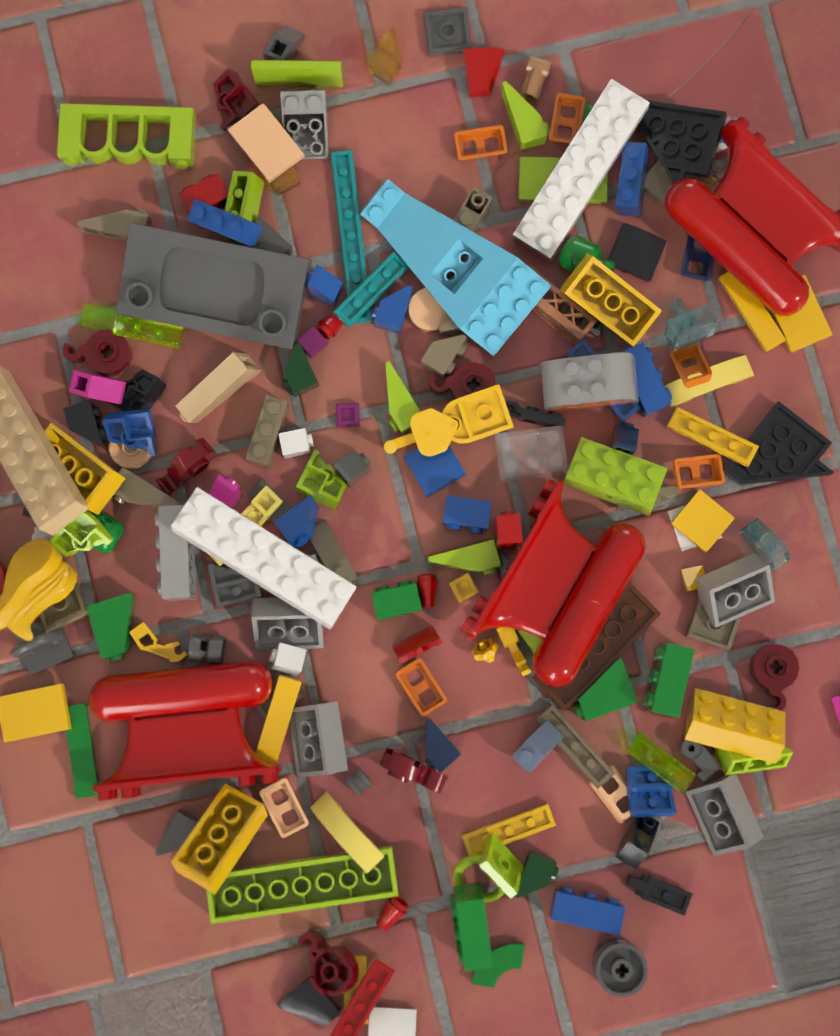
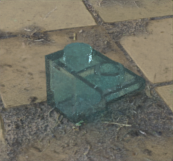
(766, 544)

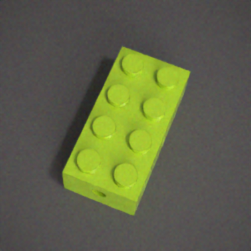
(615, 476)

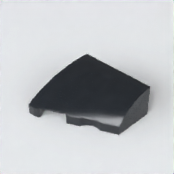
(141, 392)
(310, 1004)

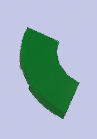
(504, 958)

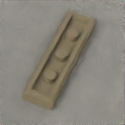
(577, 748)

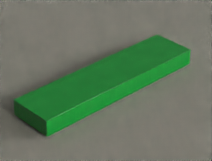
(82, 752)

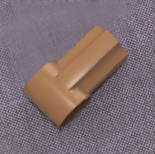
(536, 73)

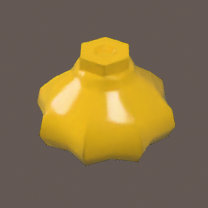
(485, 650)

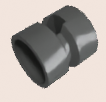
(215, 648)

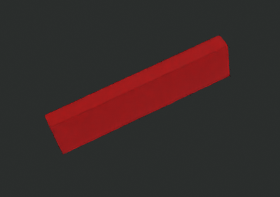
(364, 999)

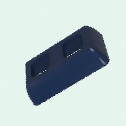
(704, 258)

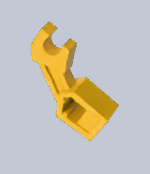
(509, 639)
(166, 651)

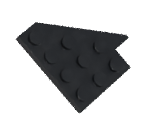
(683, 137)
(785, 452)

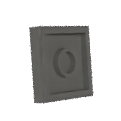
(447, 31)

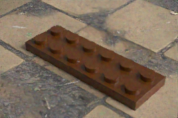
(625, 624)

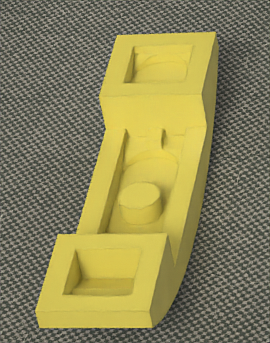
(722, 375)
(260, 509)
(346, 832)

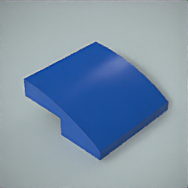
(434, 471)
(648, 793)

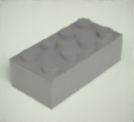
(175, 559)

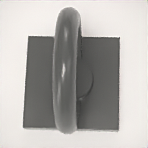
(44, 649)

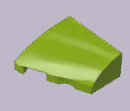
(321, 482)
(80, 535)

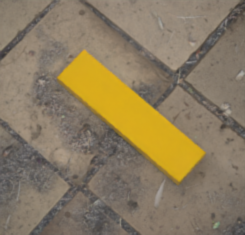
(753, 313)
(712, 437)
(278, 718)
(510, 828)

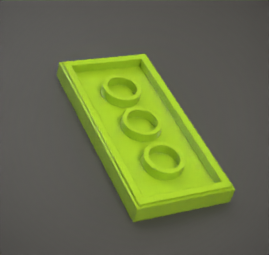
(297, 73)
(536, 171)

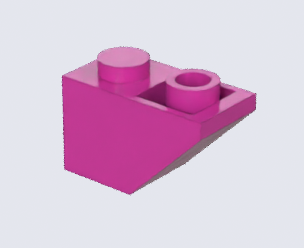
(97, 386)
(226, 491)

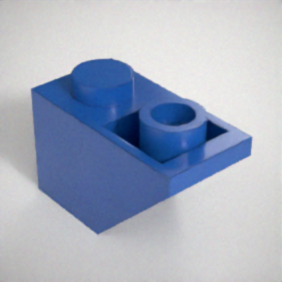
(324, 286)

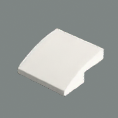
(392, 1022)

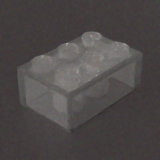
(530, 453)

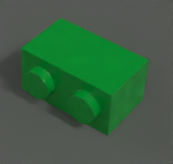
(397, 600)

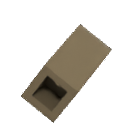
(473, 209)
(442, 354)

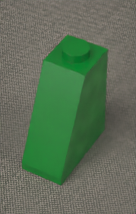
(111, 625)
(607, 693)

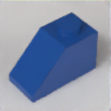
(393, 310)
(299, 522)

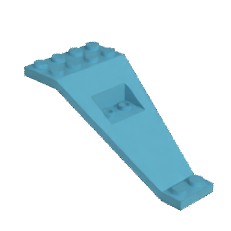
(488, 290)

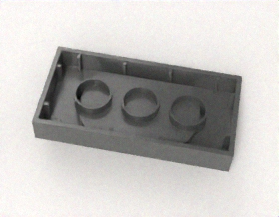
(213, 286)

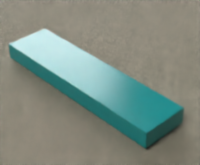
(371, 289)

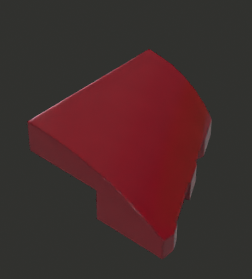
(233, 98)

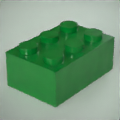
(668, 679)
(471, 927)

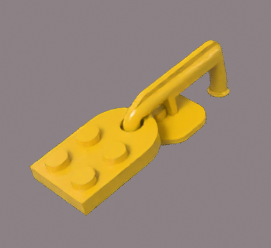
(478, 417)

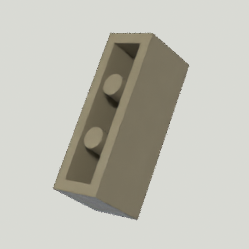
(266, 432)

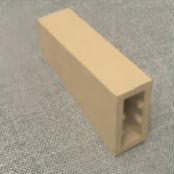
(218, 386)

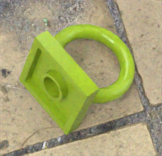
(498, 864)

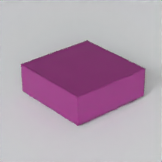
(312, 342)
(348, 415)

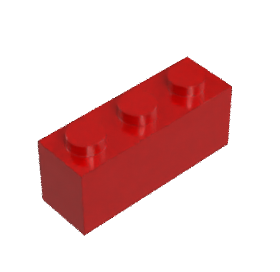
(507, 530)

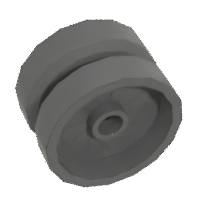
(621, 981)

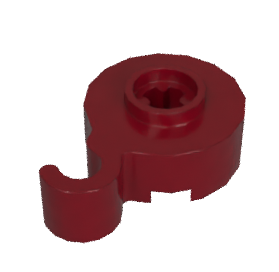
(94, 351)
(464, 375)
(186, 464)
(784, 676)
(406, 768)
(325, 960)

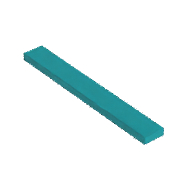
(349, 224)

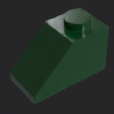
(299, 373)
(536, 873)

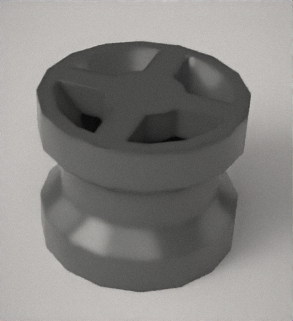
(359, 782)

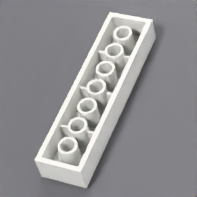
(581, 169)
(263, 558)

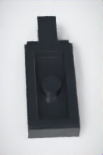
(533, 416)
(661, 893)

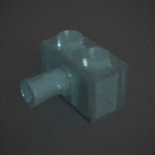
(688, 326)

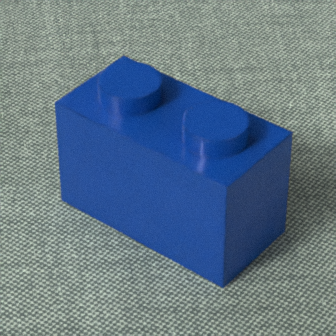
(467, 514)

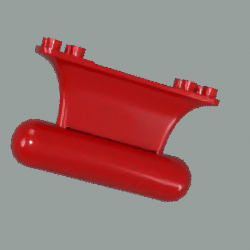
(756, 220)
(560, 587)
(183, 725)

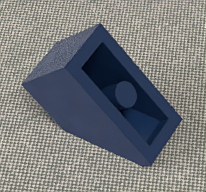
(625, 438)
(438, 748)

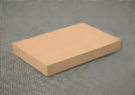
(266, 143)

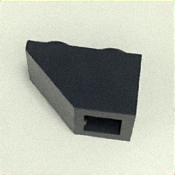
(84, 421)
(637, 841)

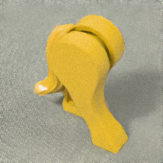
(32, 584)

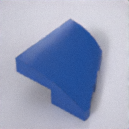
(132, 429)

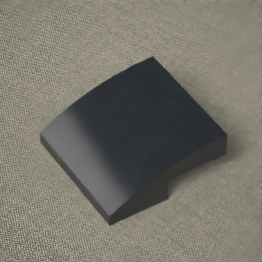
(637, 251)

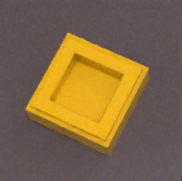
(463, 587)

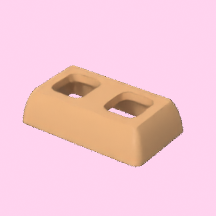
(610, 799)
(277, 810)

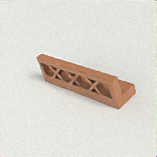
(560, 321)

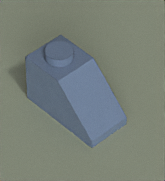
(538, 746)

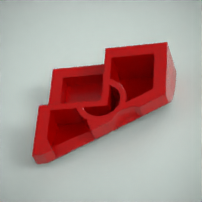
(482, 69)
(416, 644)

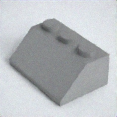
(736, 589)
(279, 622)
(318, 740)
(725, 815)

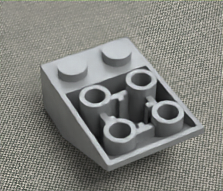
(306, 120)

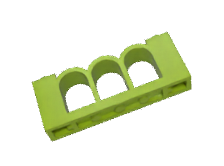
(73, 126)

